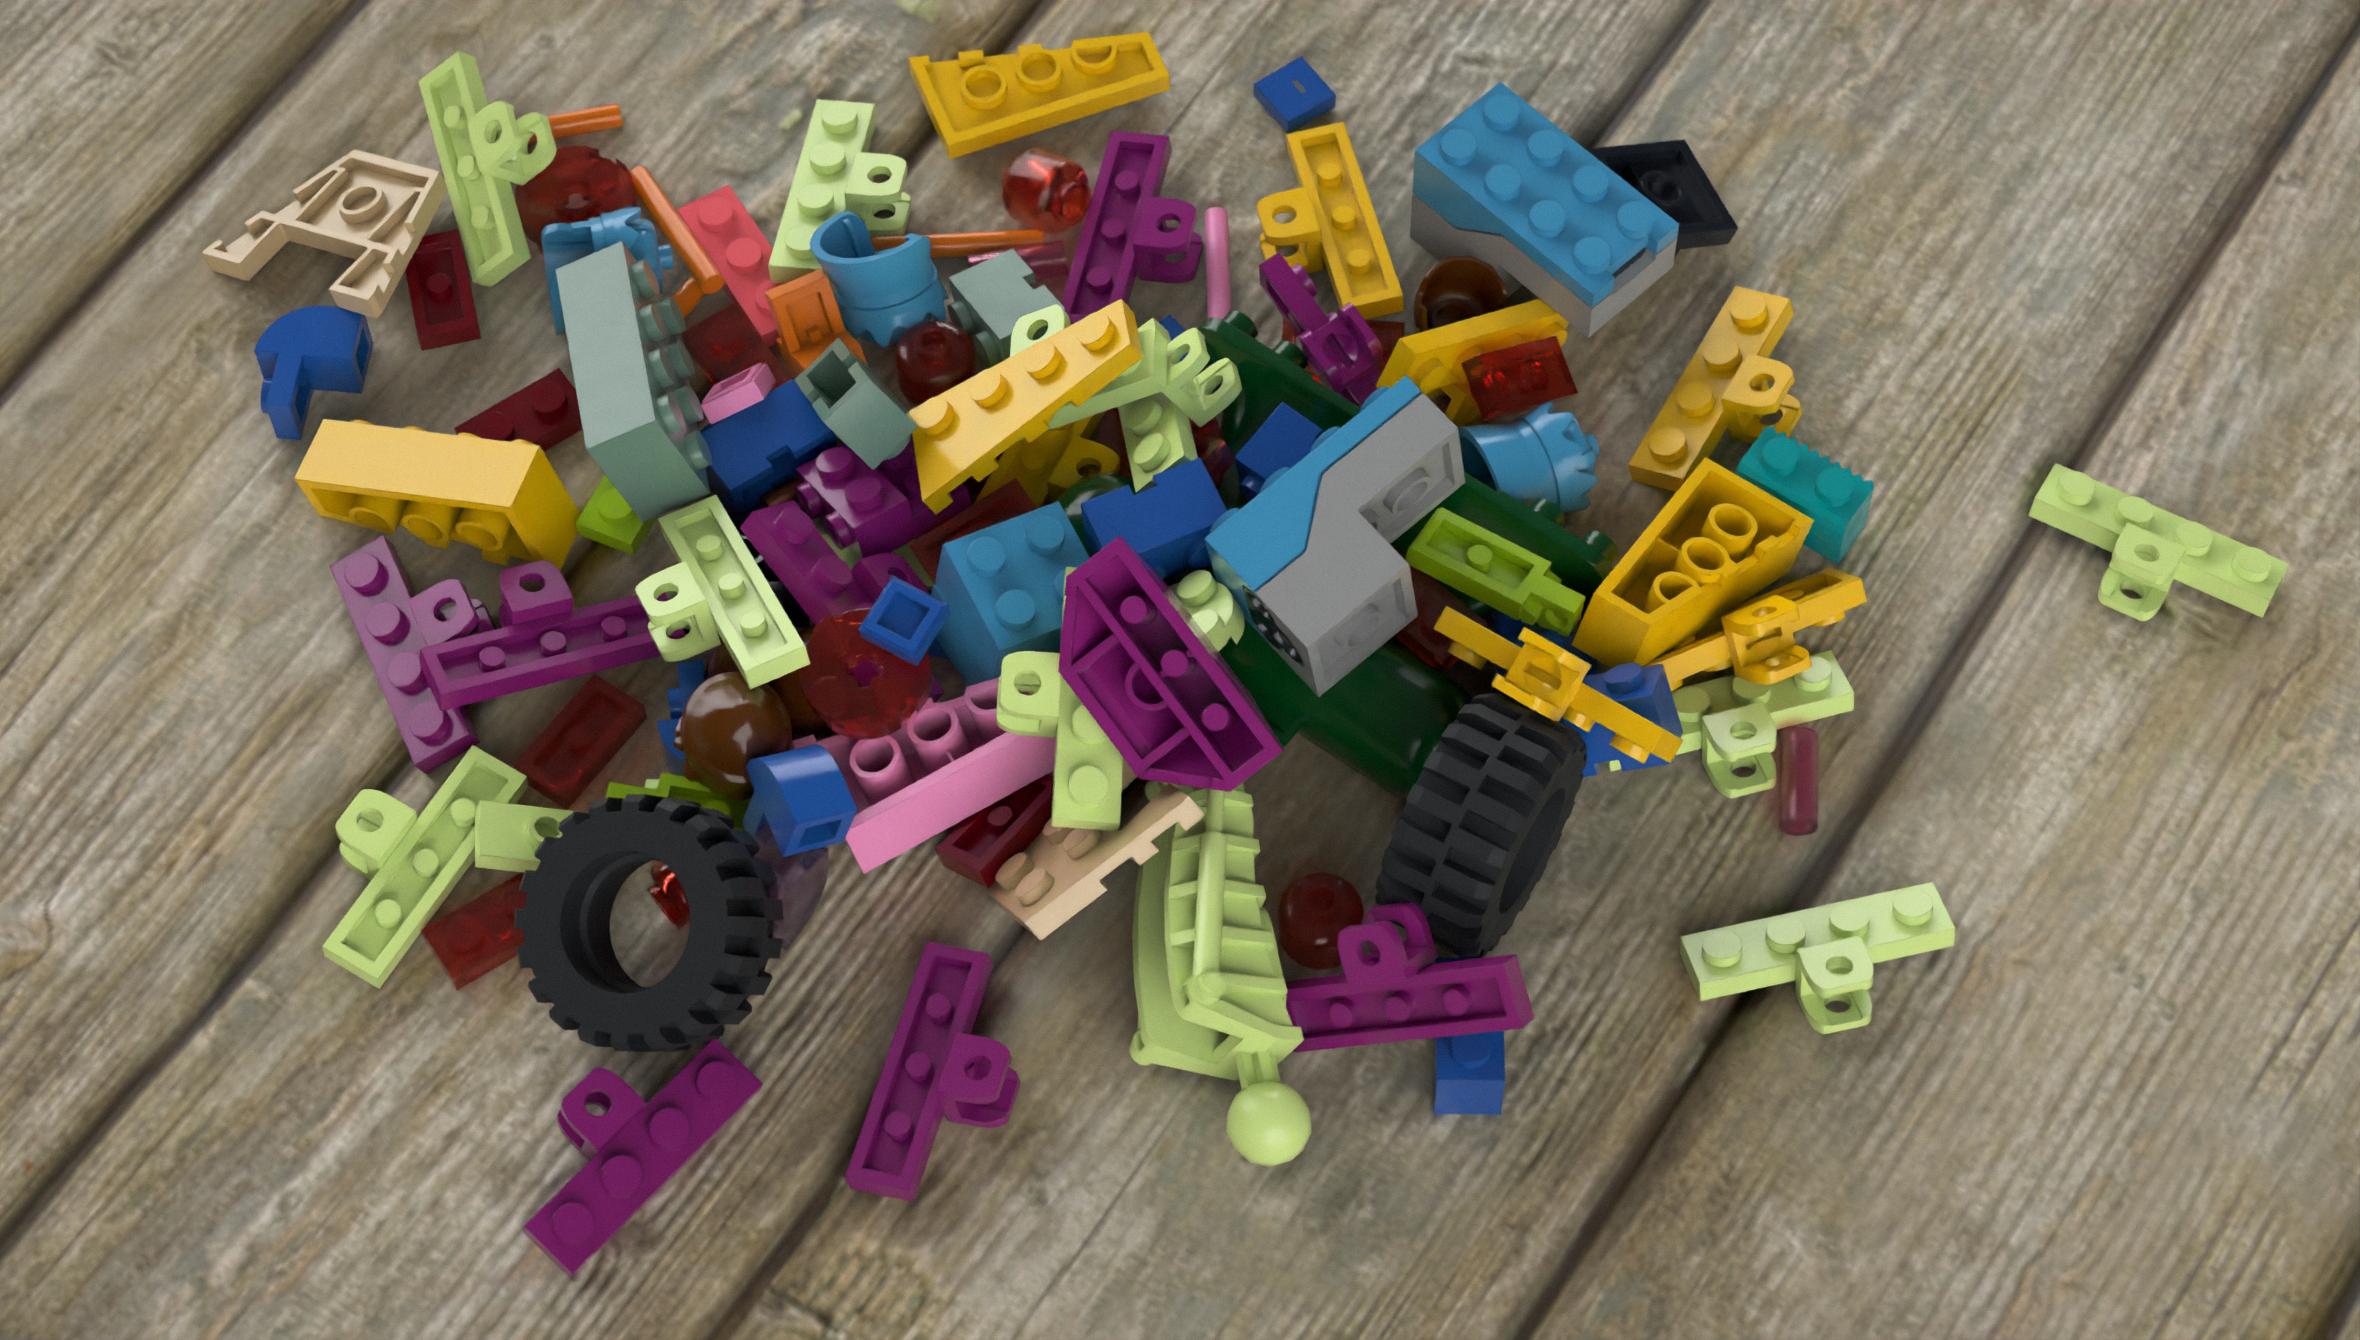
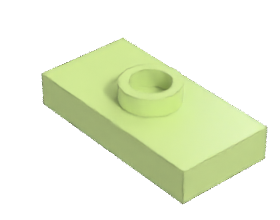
(512, 833)

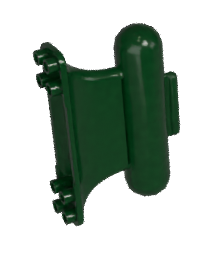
(1393, 704)

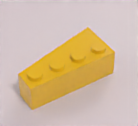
(441, 489)
(1691, 566)

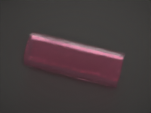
(1044, 259)
(1798, 781)

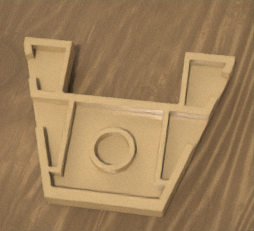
(355, 209)
(1066, 865)

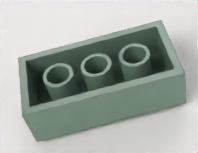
(633, 381)

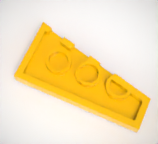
(1013, 95)
(1017, 399)

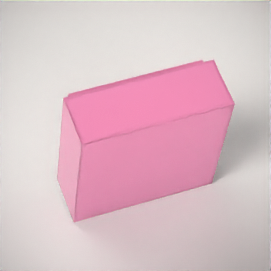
(738, 392)

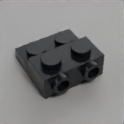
(1677, 185)

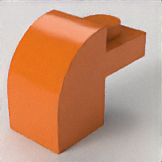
(807, 320)

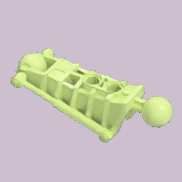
(1214, 974)

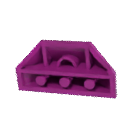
(1157, 677)

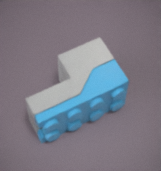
(1538, 211)
(1315, 544)

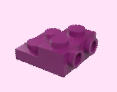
(870, 507)

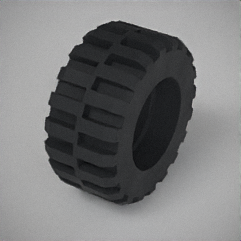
(1483, 822)
(571, 913)

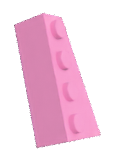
(932, 772)

